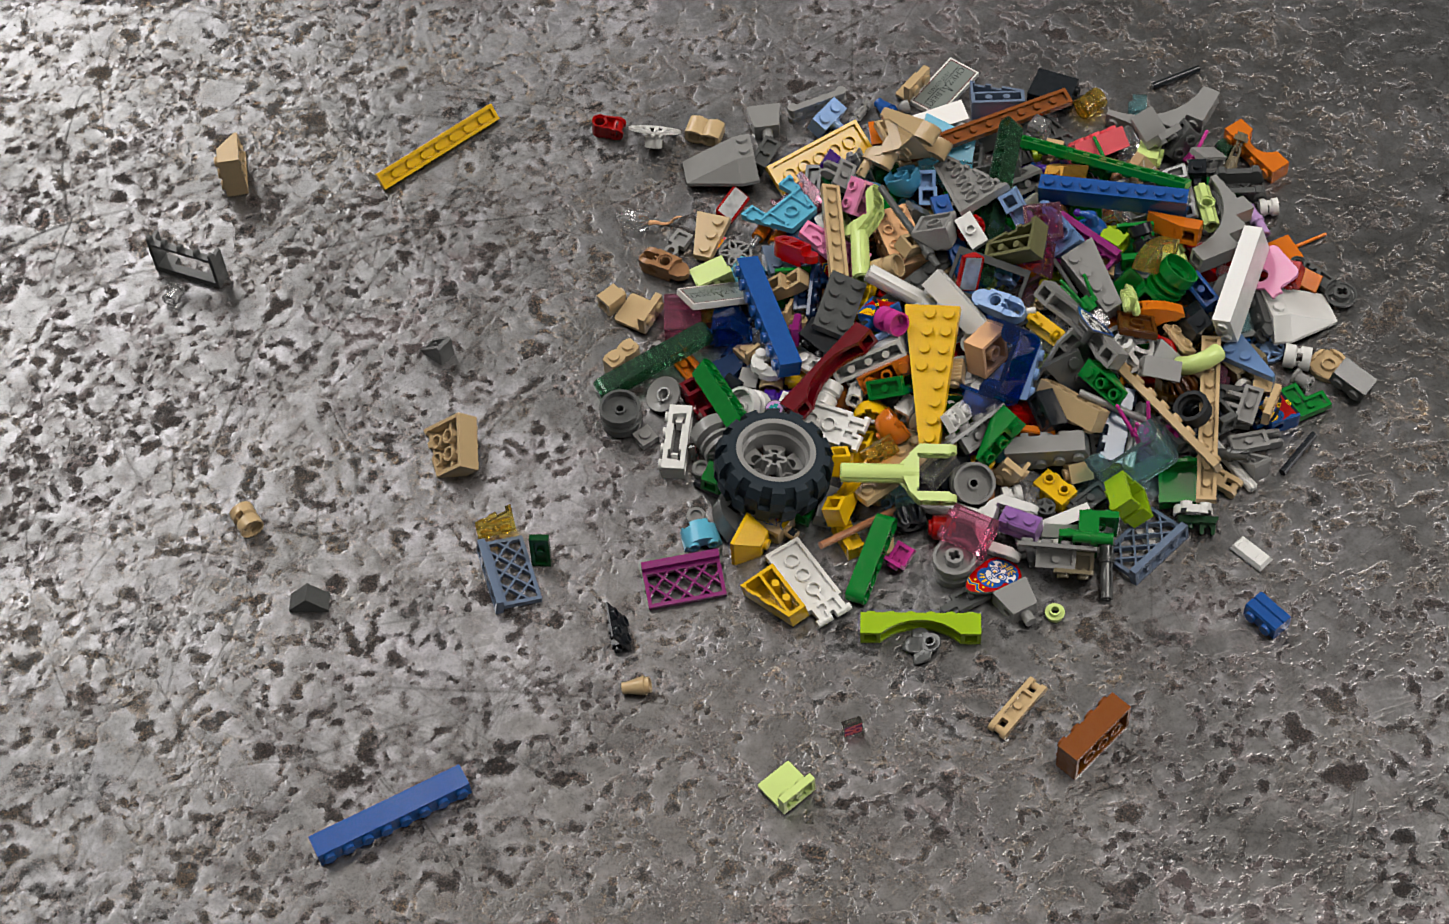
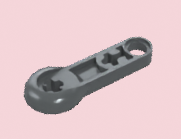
(1331, 287)

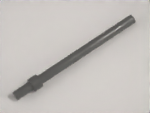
(927, 251)

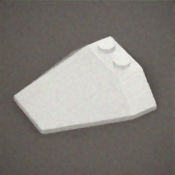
(1297, 315)

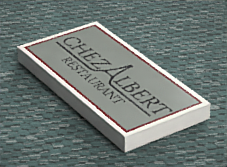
(945, 86)
(712, 295)

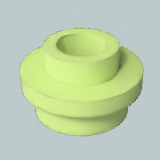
(1054, 617)

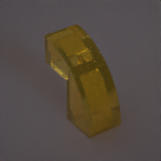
(1151, 253)

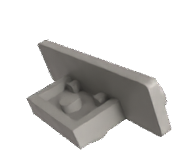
(972, 434)
(1053, 555)

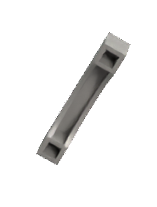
(1061, 304)

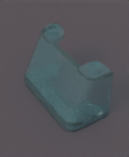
(1143, 460)

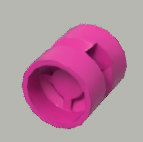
(891, 321)

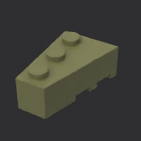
(1020, 245)

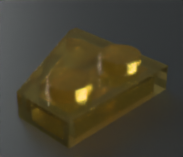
(496, 524)

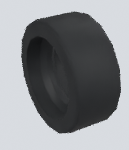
(1191, 397)

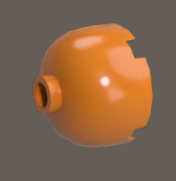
(888, 423)

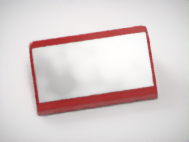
(732, 204)
(970, 271)

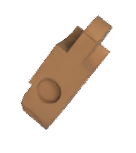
(663, 265)

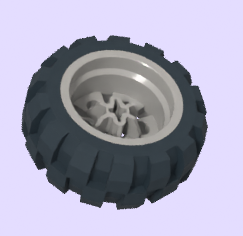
(790, 451)

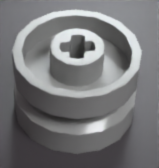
(983, 487)
(952, 565)

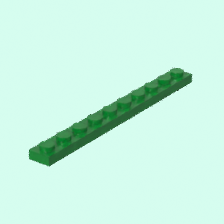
(1108, 164)

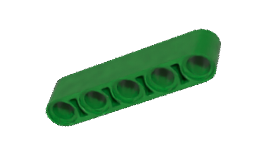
(718, 392)
(871, 559)

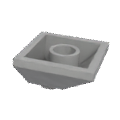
(937, 230)

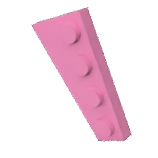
(815, 236)

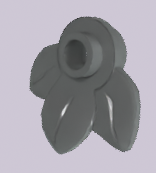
(919, 645)

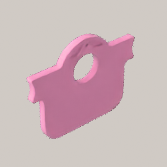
(1280, 272)

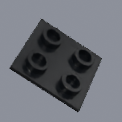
(618, 629)

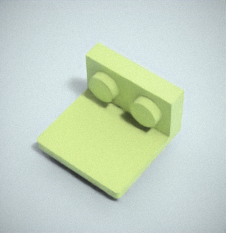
(712, 272)
(787, 787)

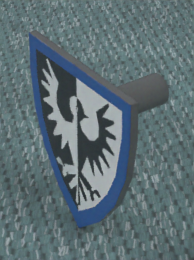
(1090, 326)

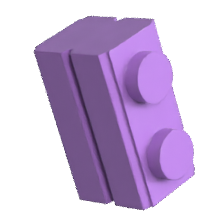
(1020, 524)

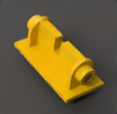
(1044, 328)

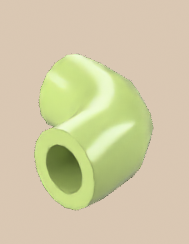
(1202, 360)

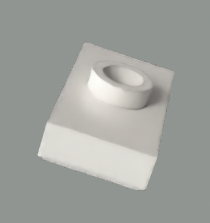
(971, 231)

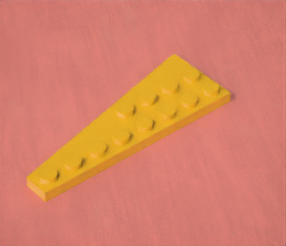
(931, 349)

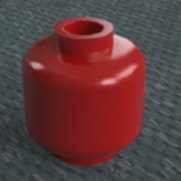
(934, 525)

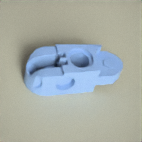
(986, 300)

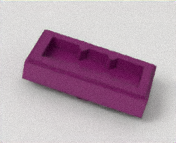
(795, 328)

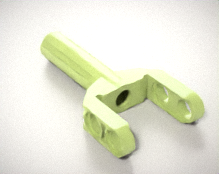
(860, 230)
(904, 474)

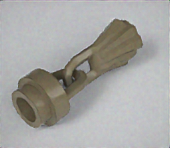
(1233, 160)

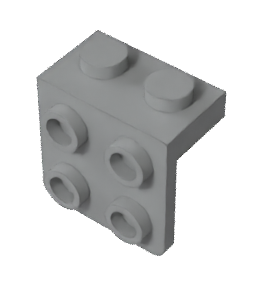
(1152, 129)

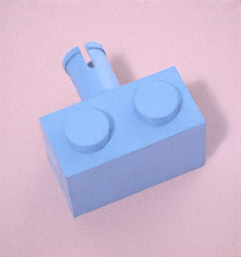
(827, 118)

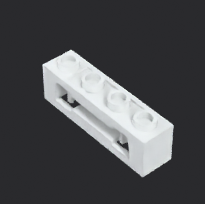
(670, 464)

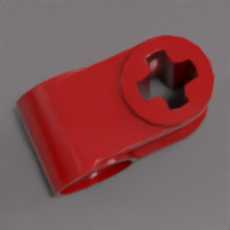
(606, 126)

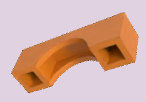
(1271, 163)

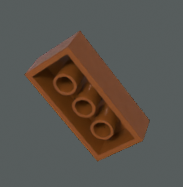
(1092, 735)

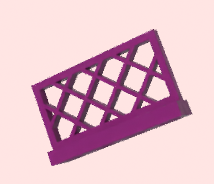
(1104, 247)
(678, 564)

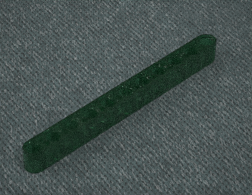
(1002, 168)

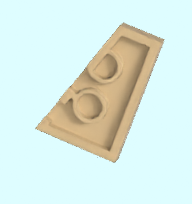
(708, 234)

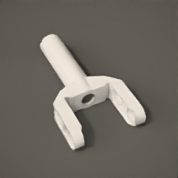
(900, 289)
(992, 510)

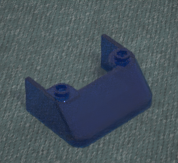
(1017, 367)

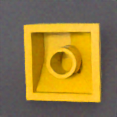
(749, 540)

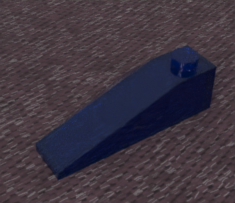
(730, 326)

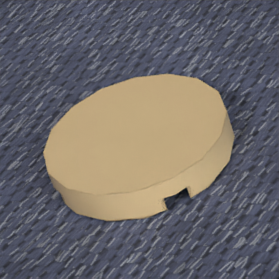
(1324, 363)

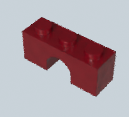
(694, 396)

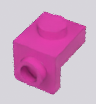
(900, 556)

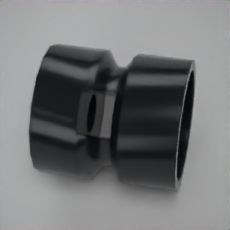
(1137, 231)

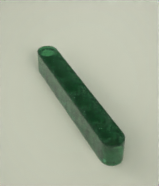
(655, 359)

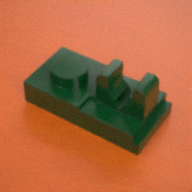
(1199, 520)
(540, 550)

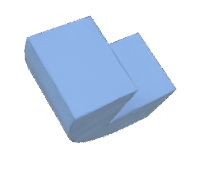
(928, 186)

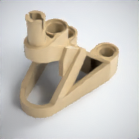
(906, 140)

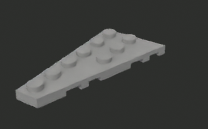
(968, 186)

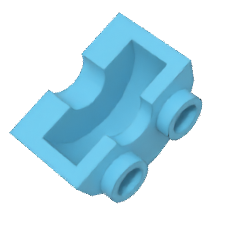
(699, 534)

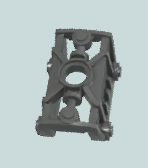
(1241, 179)

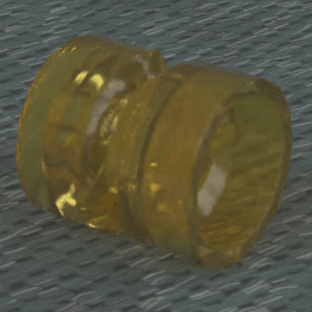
(1090, 103)

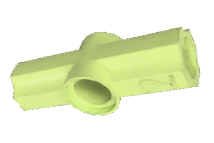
(1206, 207)

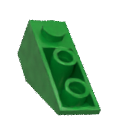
(1103, 381)
(999, 433)

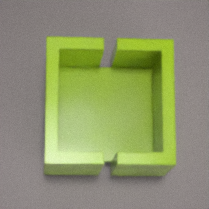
(1128, 499)

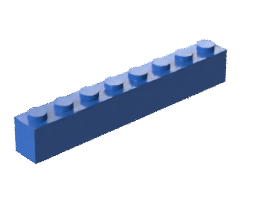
(1113, 195)
(767, 317)
(390, 815)

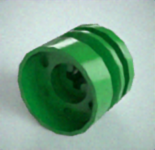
(1173, 278)

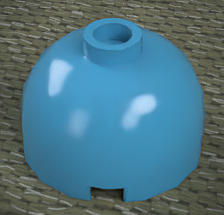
(904, 181)

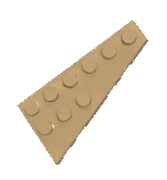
(871, 492)

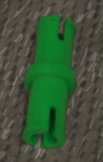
(1093, 537)

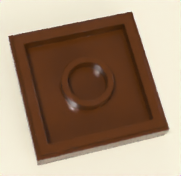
(1136, 326)

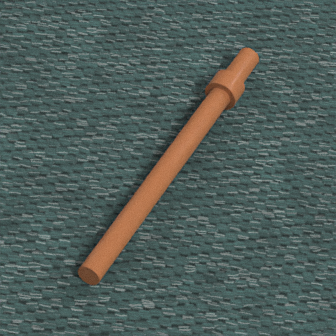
(852, 530)

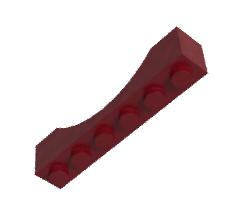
(851, 345)

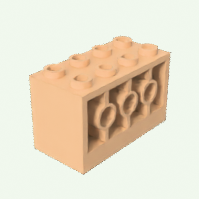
(887, 235)

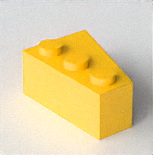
(775, 594)

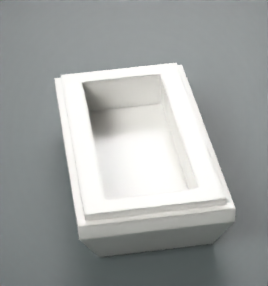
(1251, 553)

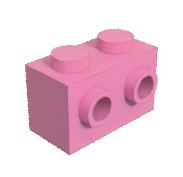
(854, 198)

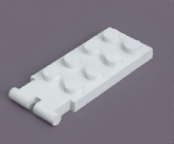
(838, 424)
(808, 581)

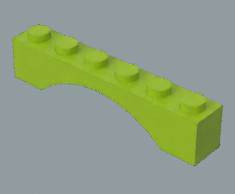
(879, 626)

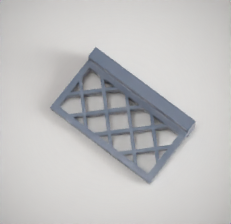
(1158, 551)
(493, 580)

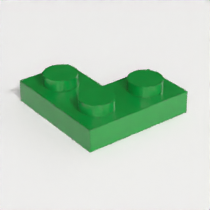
(1306, 405)

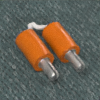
(761, 233)

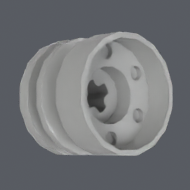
(706, 435)

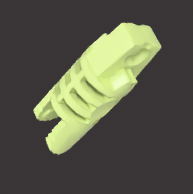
(1130, 300)

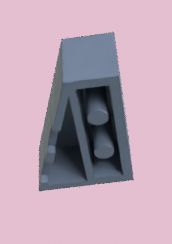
(988, 99)

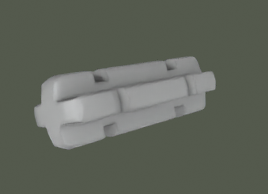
(861, 111)

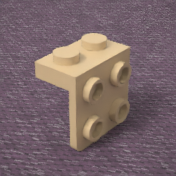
(640, 312)

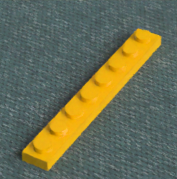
(437, 146)

